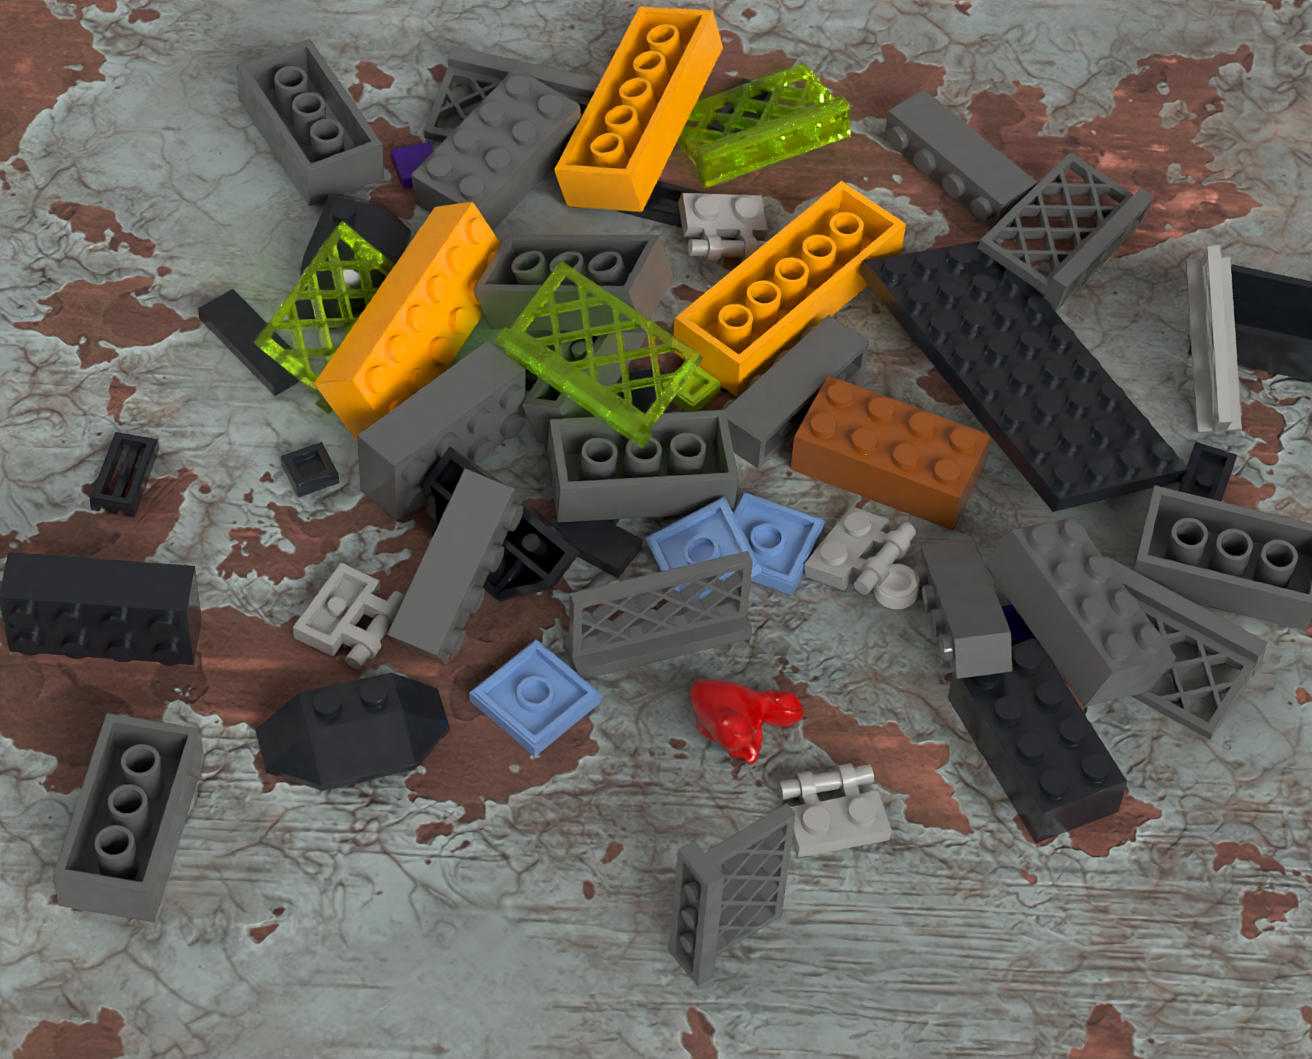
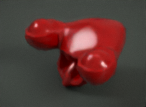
(736, 714)

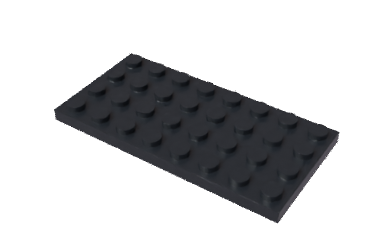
(1024, 376)

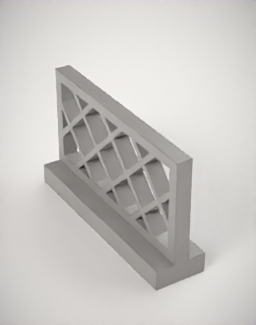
(1213, 342)

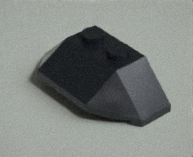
(374, 224)
(533, 553)
(353, 731)

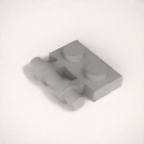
(722, 217)
(849, 548)
(337, 610)
(836, 822)

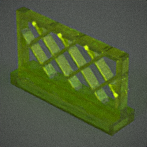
(763, 140)
(366, 258)
(586, 389)

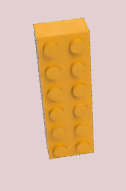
(639, 109)
(788, 286)
(412, 320)

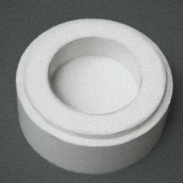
(898, 589)

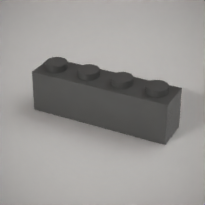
(956, 157)
(781, 397)
(548, 403)
(456, 567)
(964, 608)

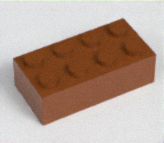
(890, 452)

